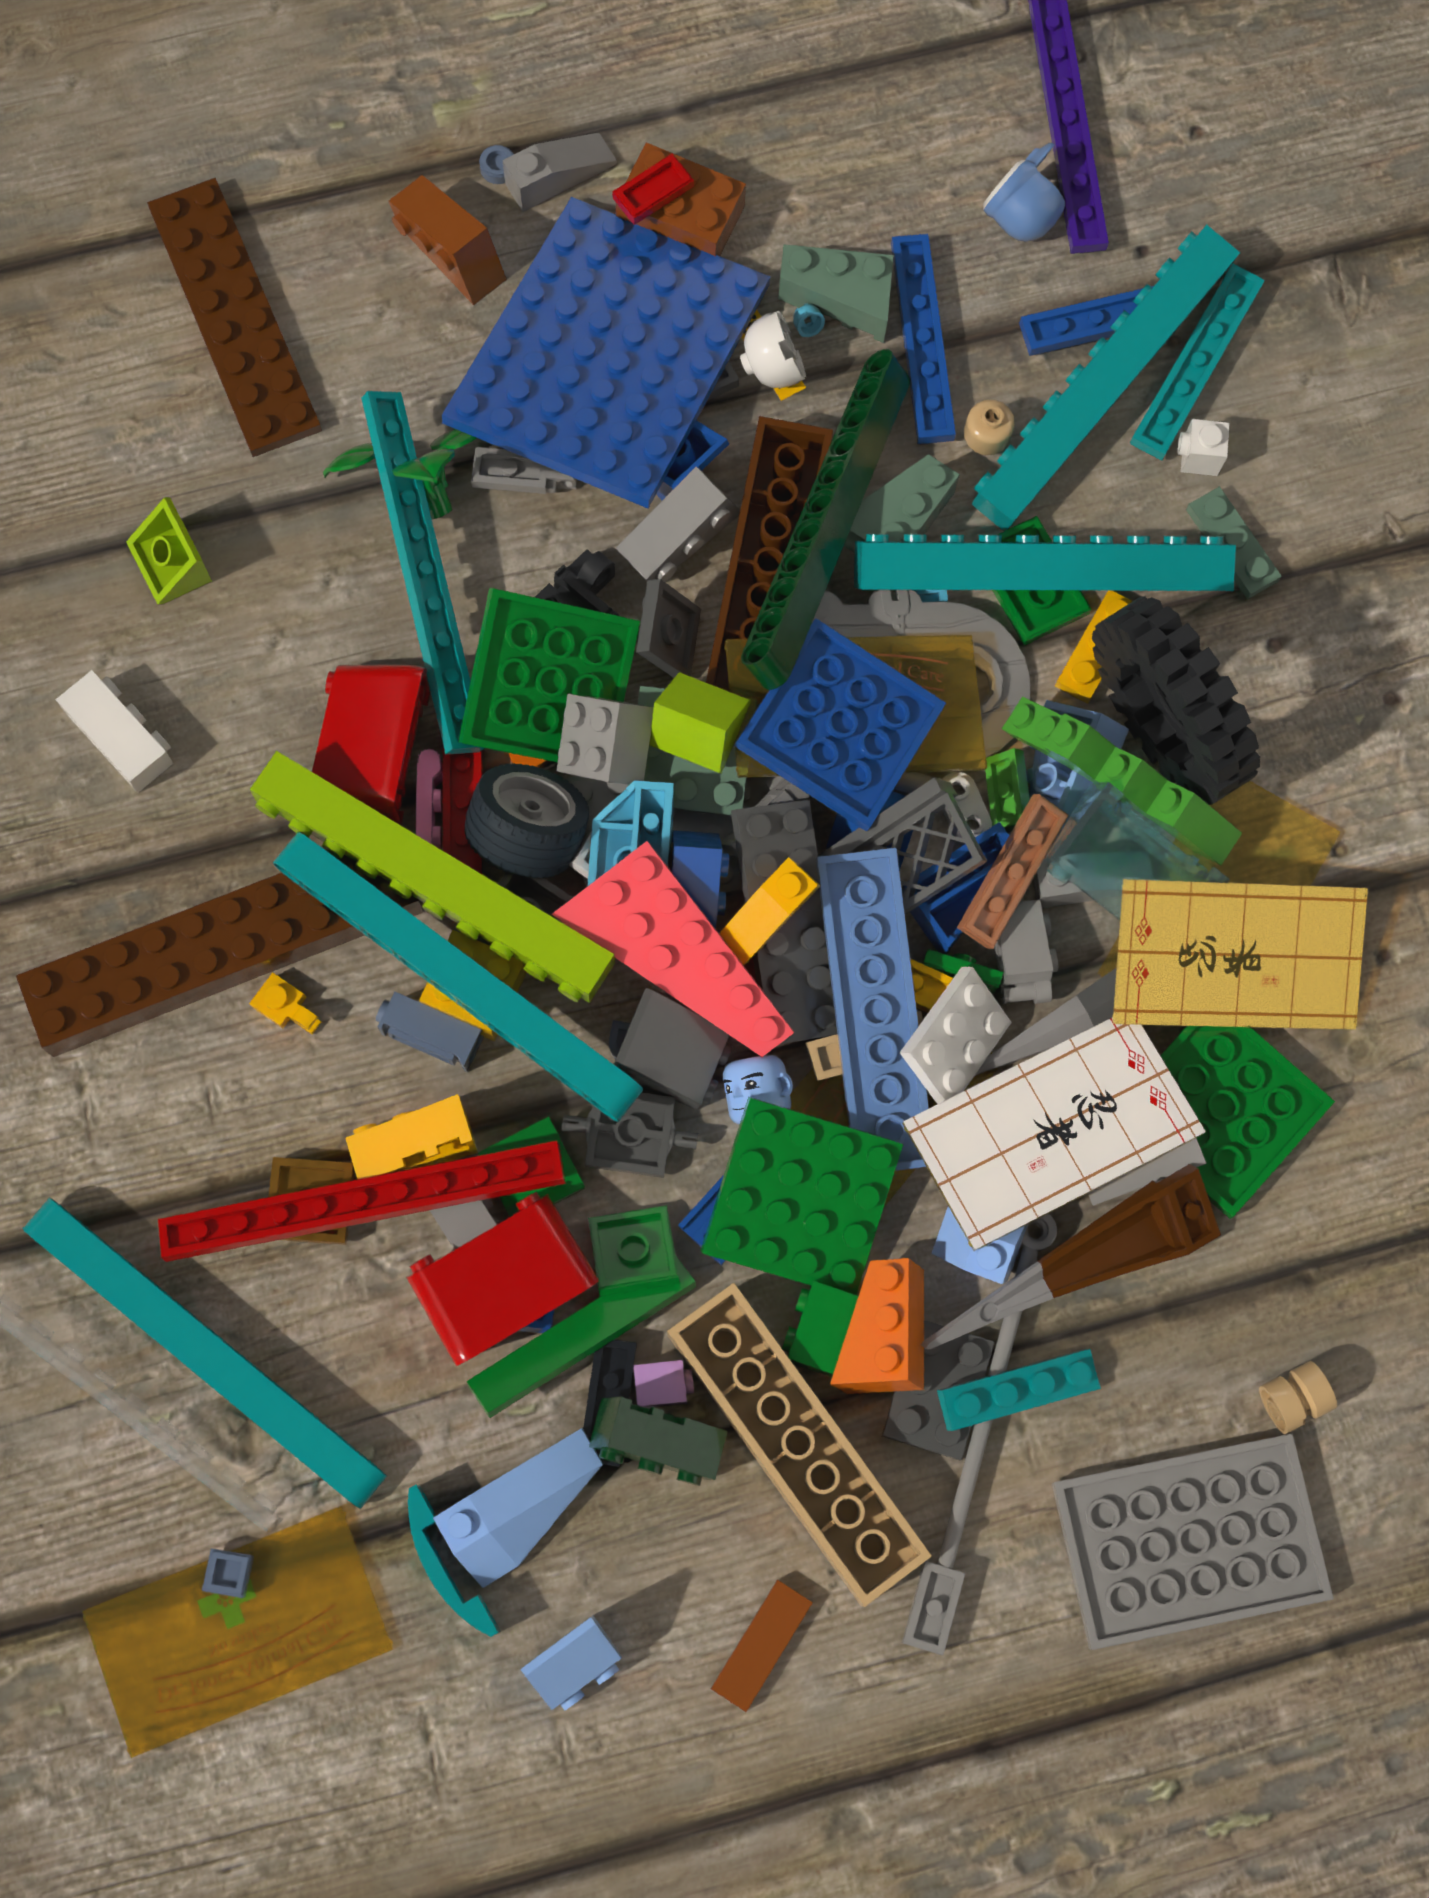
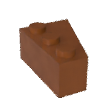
(448, 238)

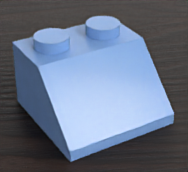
(572, 1664)

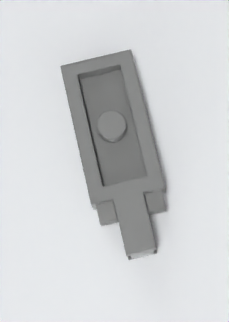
(510, 472)

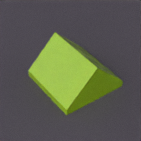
(167, 554)
(697, 721)

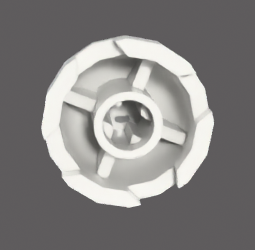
(772, 353)

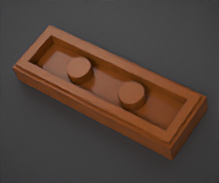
(761, 1645)

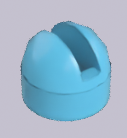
(816, 317)

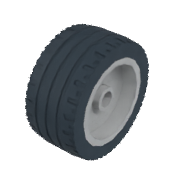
(526, 820)

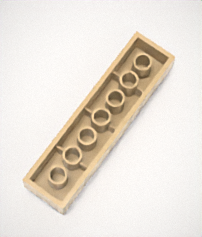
(798, 1445)

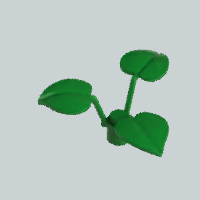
(428, 468)

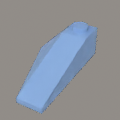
(510, 1515)

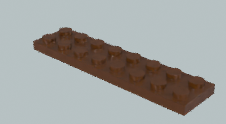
(234, 317)

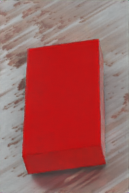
(653, 189)

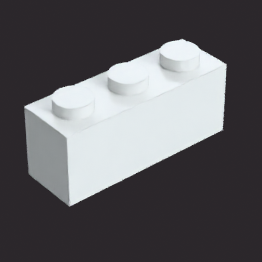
(116, 730)

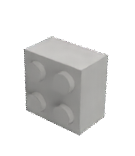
(605, 739)

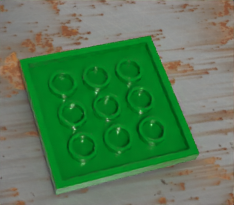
(528, 663)
(1248, 1104)
(801, 1196)

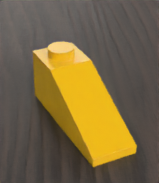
(768, 909)

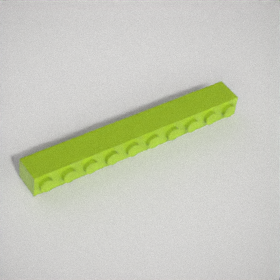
(432, 877)

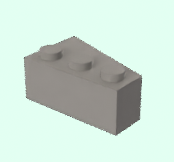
(678, 527)

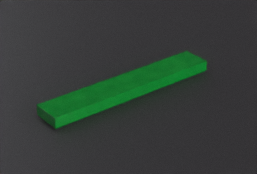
(570, 1342)

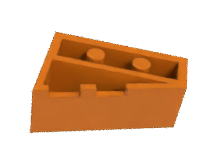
(885, 1332)

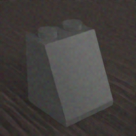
(673, 1050)

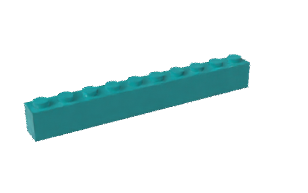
(1105, 378)
(1043, 565)

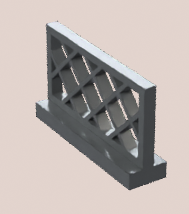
(906, 816)

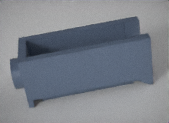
(429, 1030)

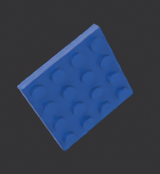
(841, 726)

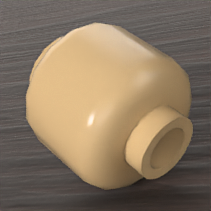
(989, 427)

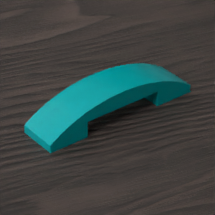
(421, 1518)

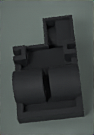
(581, 582)

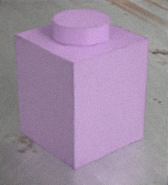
(662, 1384)

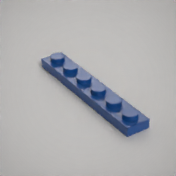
(923, 339)

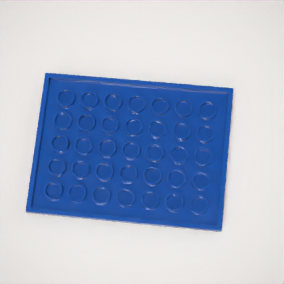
(607, 352)

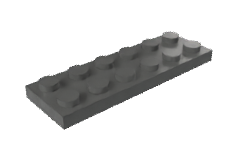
(795, 960)

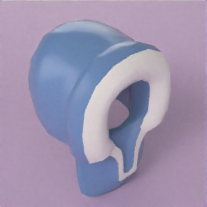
(1025, 200)

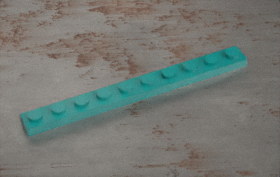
(420, 566)

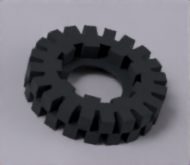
(1176, 699)

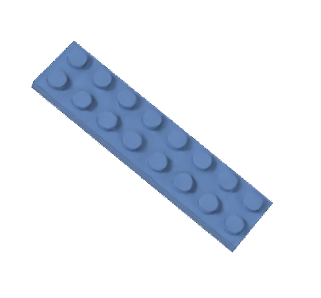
(872, 993)

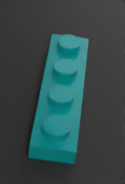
(1018, 1389)

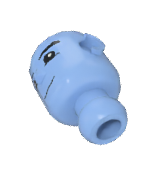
(757, 1078)

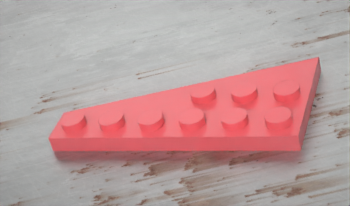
(664, 936)

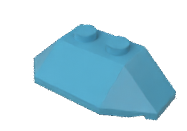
(631, 819)

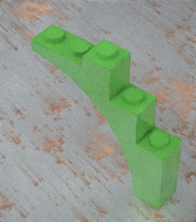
(1149, 793)

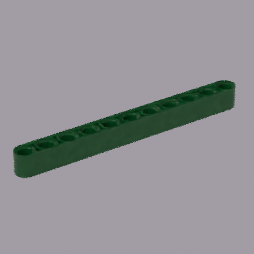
(825, 521)

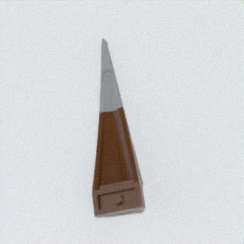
(1143, 1230)

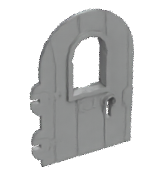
(993, 645)

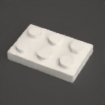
(956, 1036)

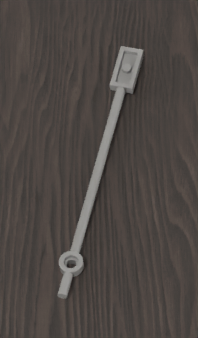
(939, 1583)

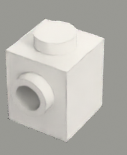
(1203, 447)

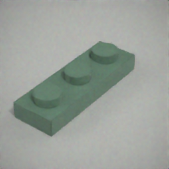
(1218, 517)

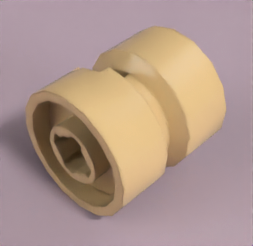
(1301, 1395)

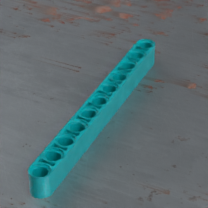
(458, 977)
(205, 1353)

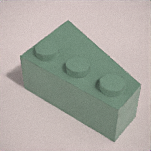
(840, 284)
(905, 503)

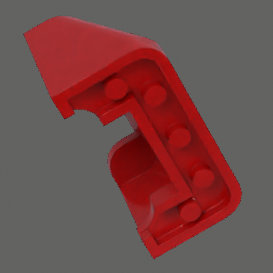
(371, 732)
(501, 1279)

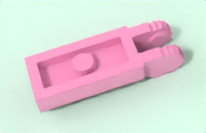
(428, 797)

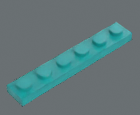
(1197, 362)

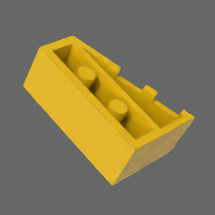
(413, 1140)

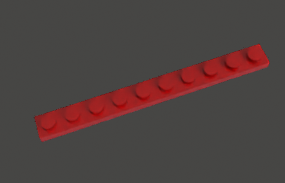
(361, 1201)

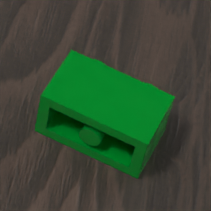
(821, 1327)

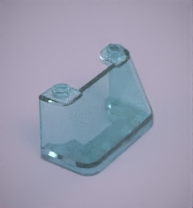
(1112, 843)

